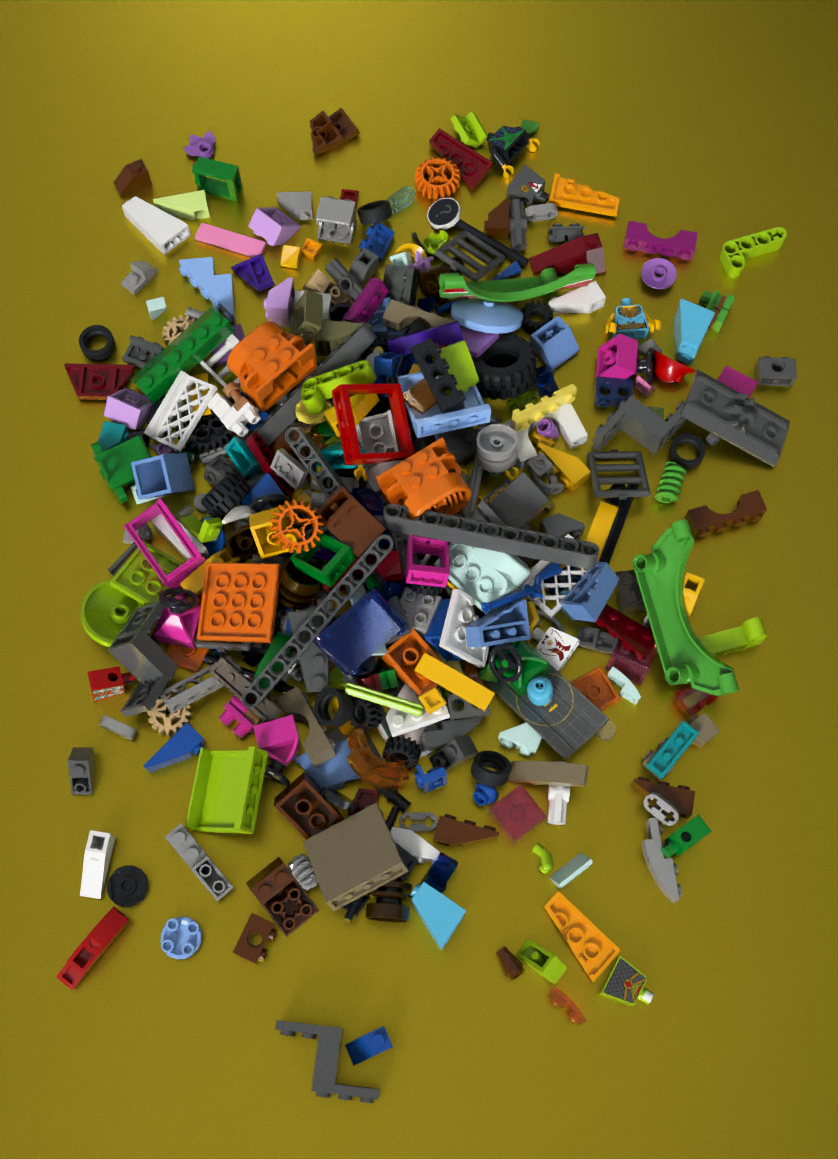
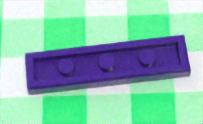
(441, 334)

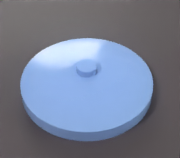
(486, 315)

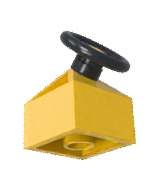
(260, 524)

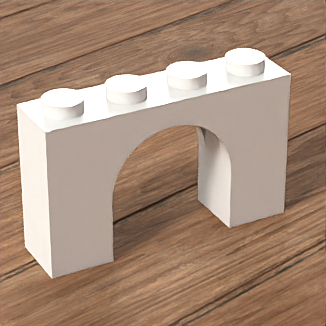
(565, 421)

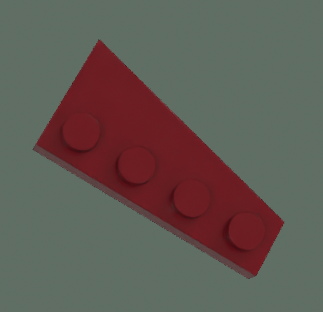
(631, 633)

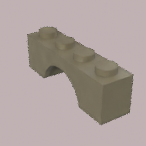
(400, 315)
(706, 729)
(316, 745)

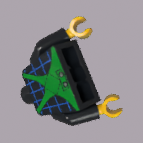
(508, 144)

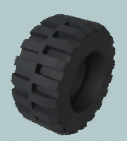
(510, 380)

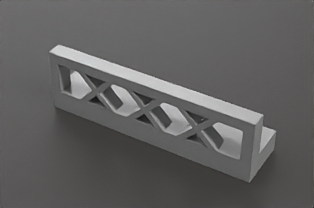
(194, 693)

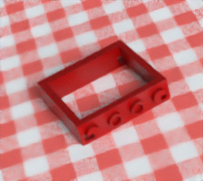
(348, 430)

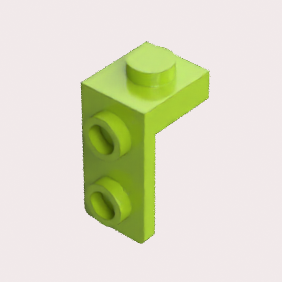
(204, 531)

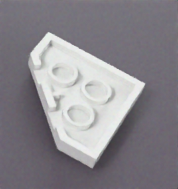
(454, 634)
(402, 722)

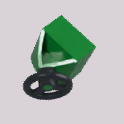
(517, 665)

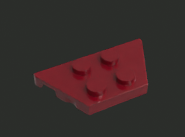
(98, 380)

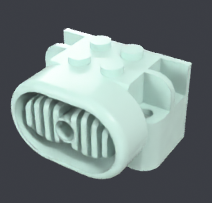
(485, 572)

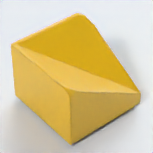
(290, 256)

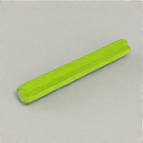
(384, 699)

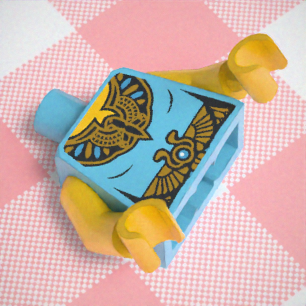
(631, 321)

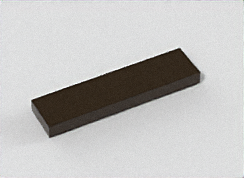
(238, 683)

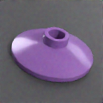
(661, 268)

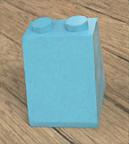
(690, 329)
(437, 913)

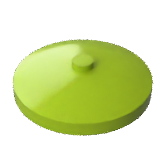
(106, 612)

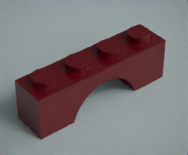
(390, 569)

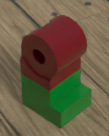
(379, 680)

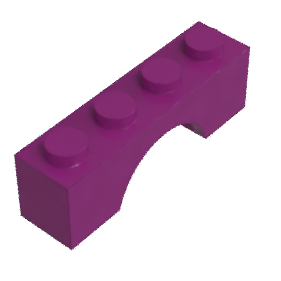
(678, 246)

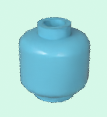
(540, 691)

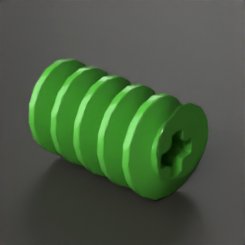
(670, 483)

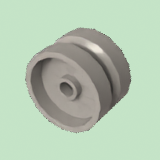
(497, 448)

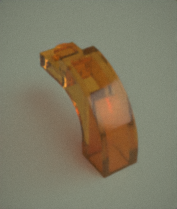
(372, 769)

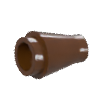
(511, 965)

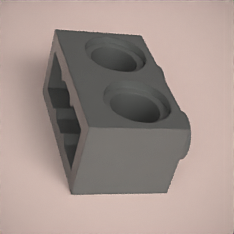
(468, 710)

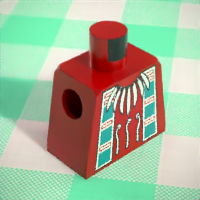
(108, 682)

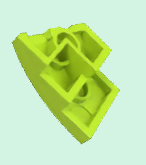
(460, 365)

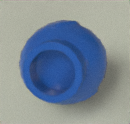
(485, 794)

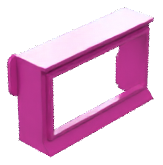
(181, 573)

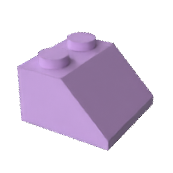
(273, 225)
(280, 303)
(128, 408)

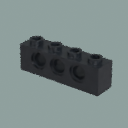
(422, 354)

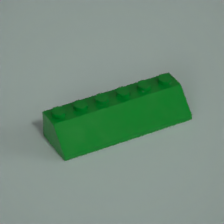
(182, 354)

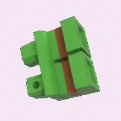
(719, 305)

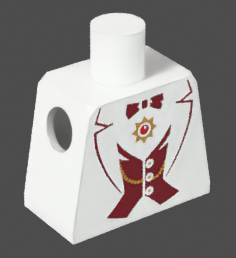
(555, 646)

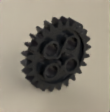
(212, 431)

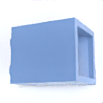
(162, 475)

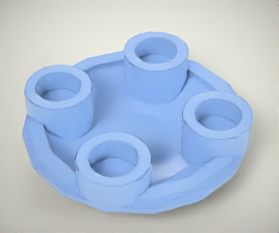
(180, 937)

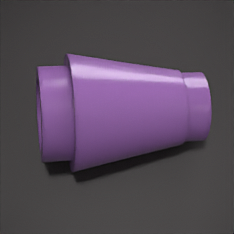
(547, 428)

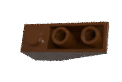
(679, 796)
(457, 833)

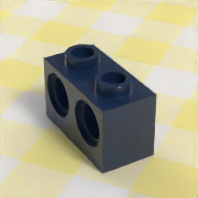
(612, 387)

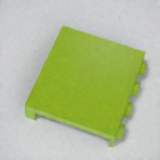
(227, 791)

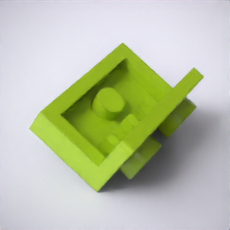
(469, 129)

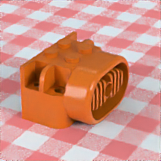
(270, 363)
(426, 482)

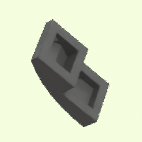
(595, 640)

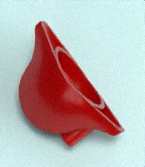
(670, 370)

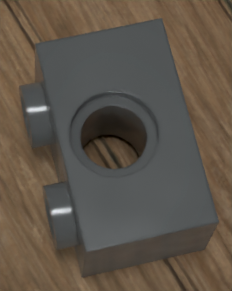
(767, 376)

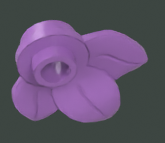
(201, 146)

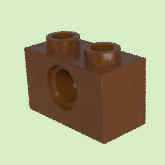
(244, 946)

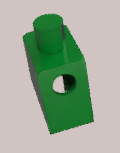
(685, 837)

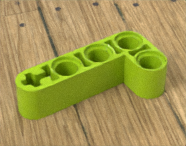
(749, 247)
(320, 387)
(734, 639)

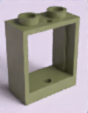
(308, 319)

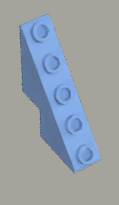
(212, 286)

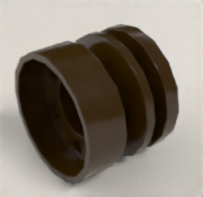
(297, 588)
(388, 903)

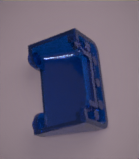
(361, 631)

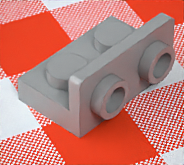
(289, 469)

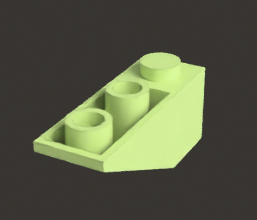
(186, 205)

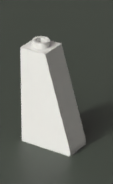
(156, 225)
(168, 534)

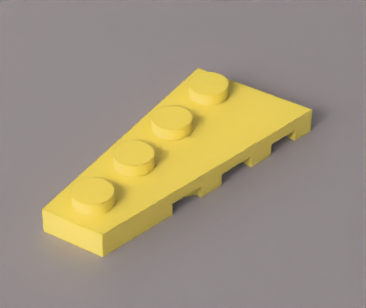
(532, 413)

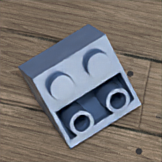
(554, 343)

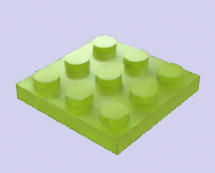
(140, 580)

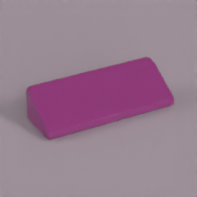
(367, 302)

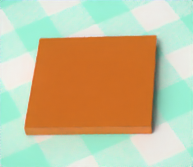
(239, 602)

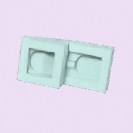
(628, 689)

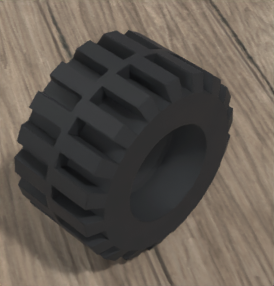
(226, 495)

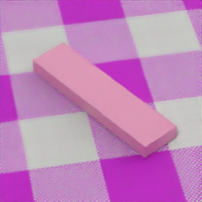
(230, 240)

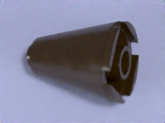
(430, 279)
(239, 539)

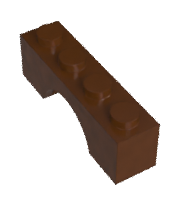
(703, 520)

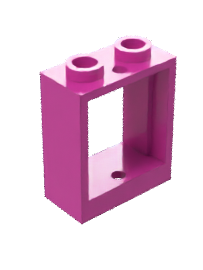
(427, 574)

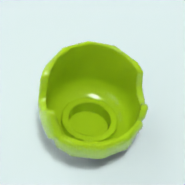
(435, 241)

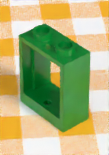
(218, 170)
(336, 566)

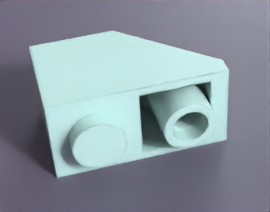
(522, 738)

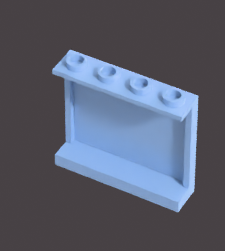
(434, 421)

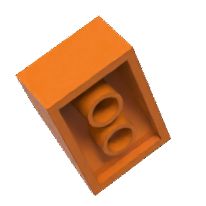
(405, 656)

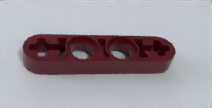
(259, 448)

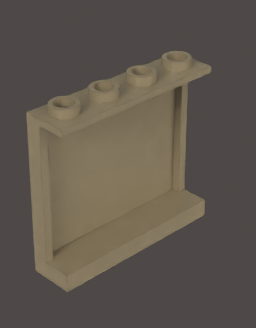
(354, 857)

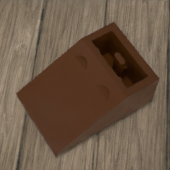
(350, 521)
(282, 896)

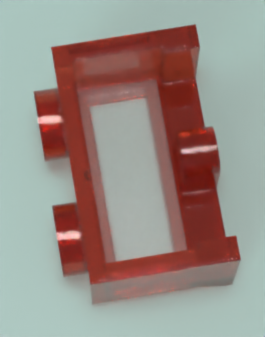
(692, 701)

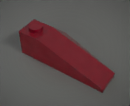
(564, 257)

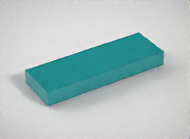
(672, 749)

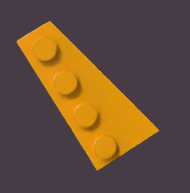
(574, 196)
(585, 940)

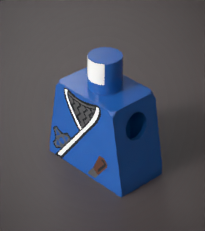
(387, 366)

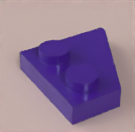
(254, 272)

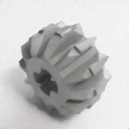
(303, 871)

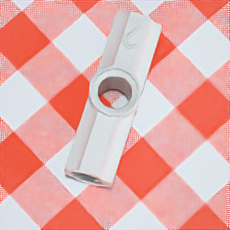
(558, 799)

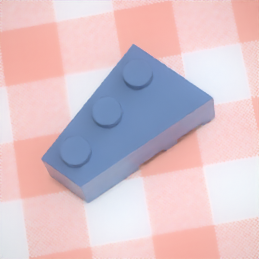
(591, 593)
(500, 626)

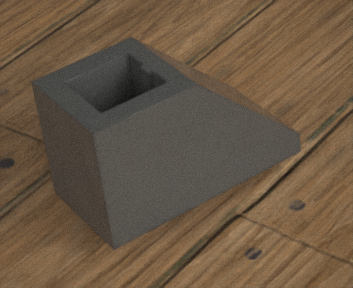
(364, 266)
(561, 526)
(454, 753)
(82, 770)

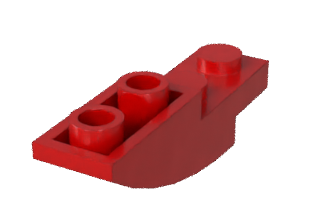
(92, 948)

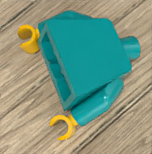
(335, 457)

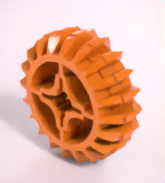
(436, 172)
(312, 519)

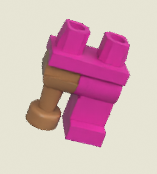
(243, 715)

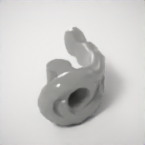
(550, 488)
(556, 623)

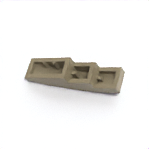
(549, 773)

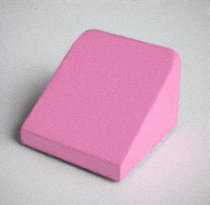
(643, 386)

